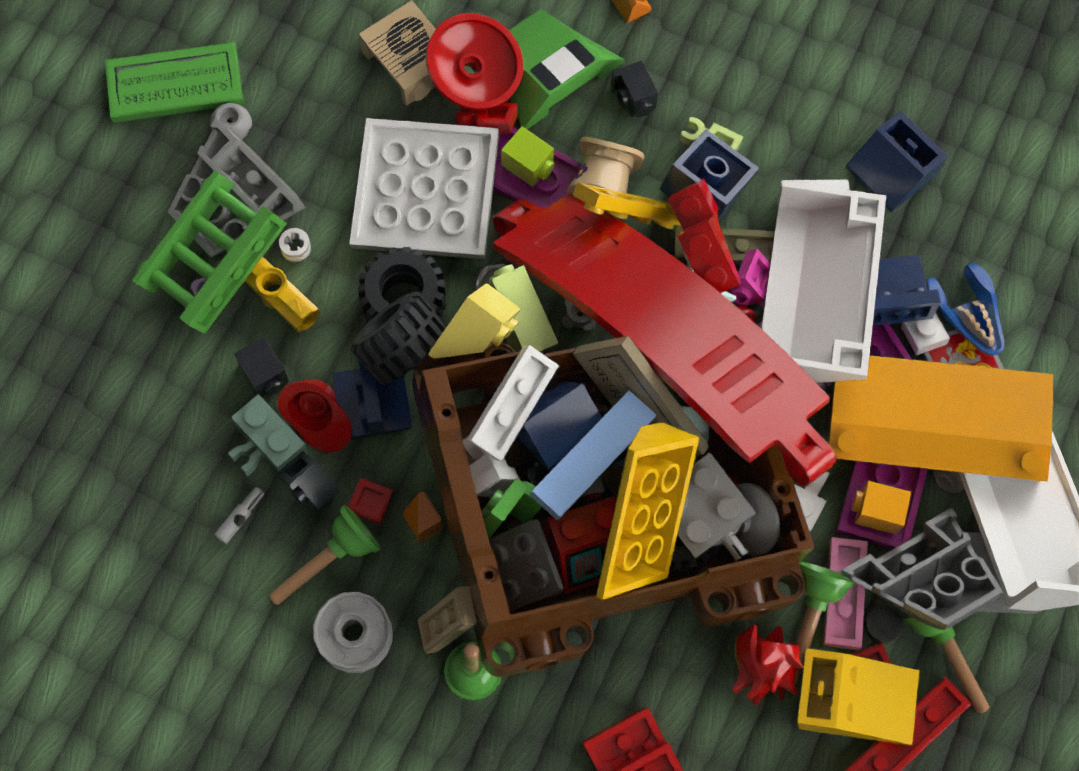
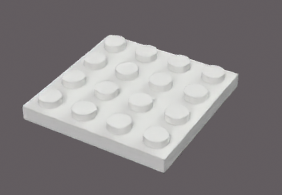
(425, 188)

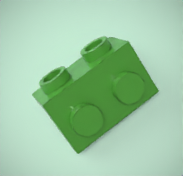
(514, 501)

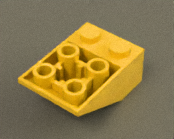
(857, 697)

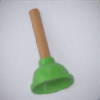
(349, 537)
(822, 587)
(956, 659)
(467, 675)

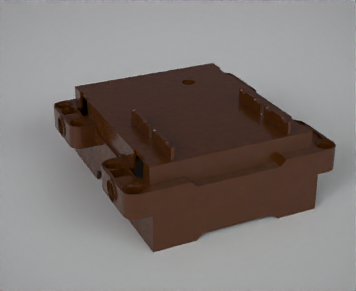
(537, 631)

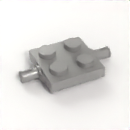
(713, 510)

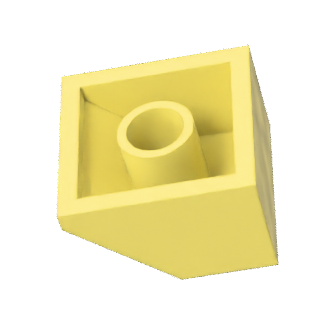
(480, 322)

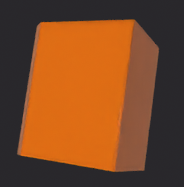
(632, 8)

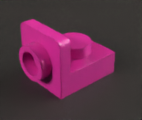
(753, 278)

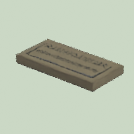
(620, 367)

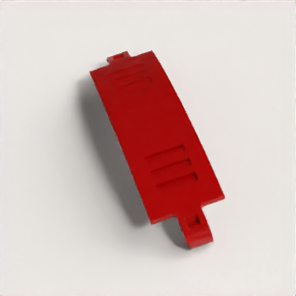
(679, 325)

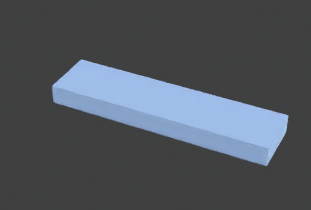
(592, 455)

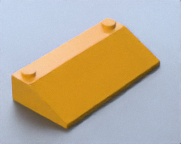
(945, 418)

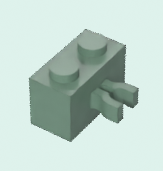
(266, 435)

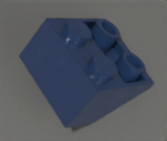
(897, 161)

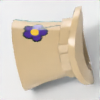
(606, 165)

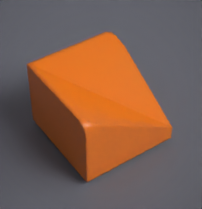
(422, 517)

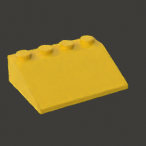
(648, 509)

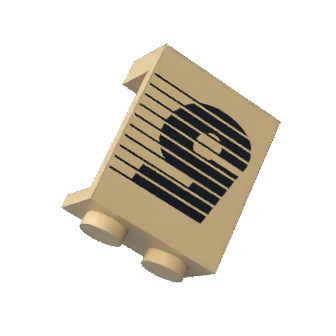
(400, 47)

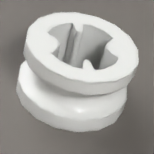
(295, 234)

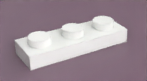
(512, 403)

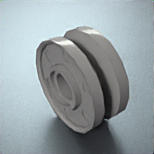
(343, 612)

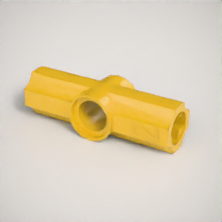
(286, 300)

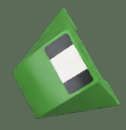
(554, 64)

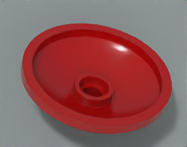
(483, 46)

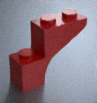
(703, 237)

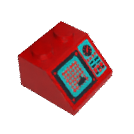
(580, 543)

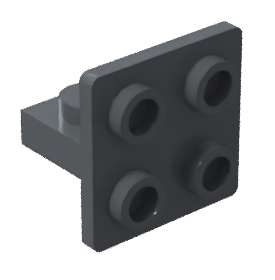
(525, 565)

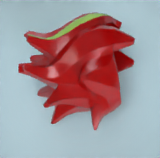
(766, 664)

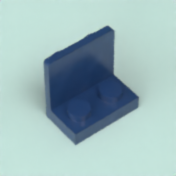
(903, 292)

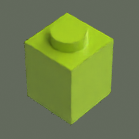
(528, 157)

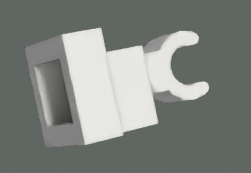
(488, 473)

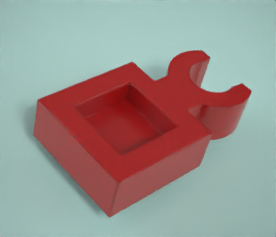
(500, 117)

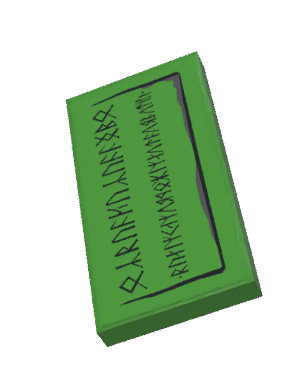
(173, 82)

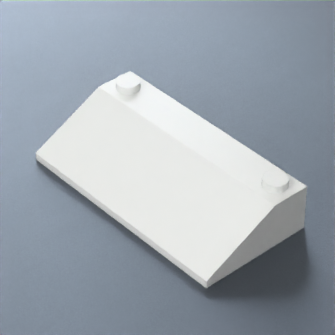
(825, 279)
(1030, 534)

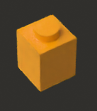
(881, 507)

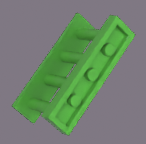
(233, 269)

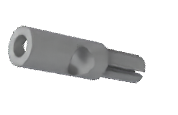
(243, 510)

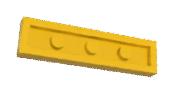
(624, 204)

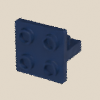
(372, 405)

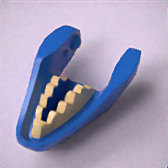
(978, 319)

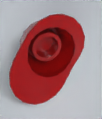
(315, 414)

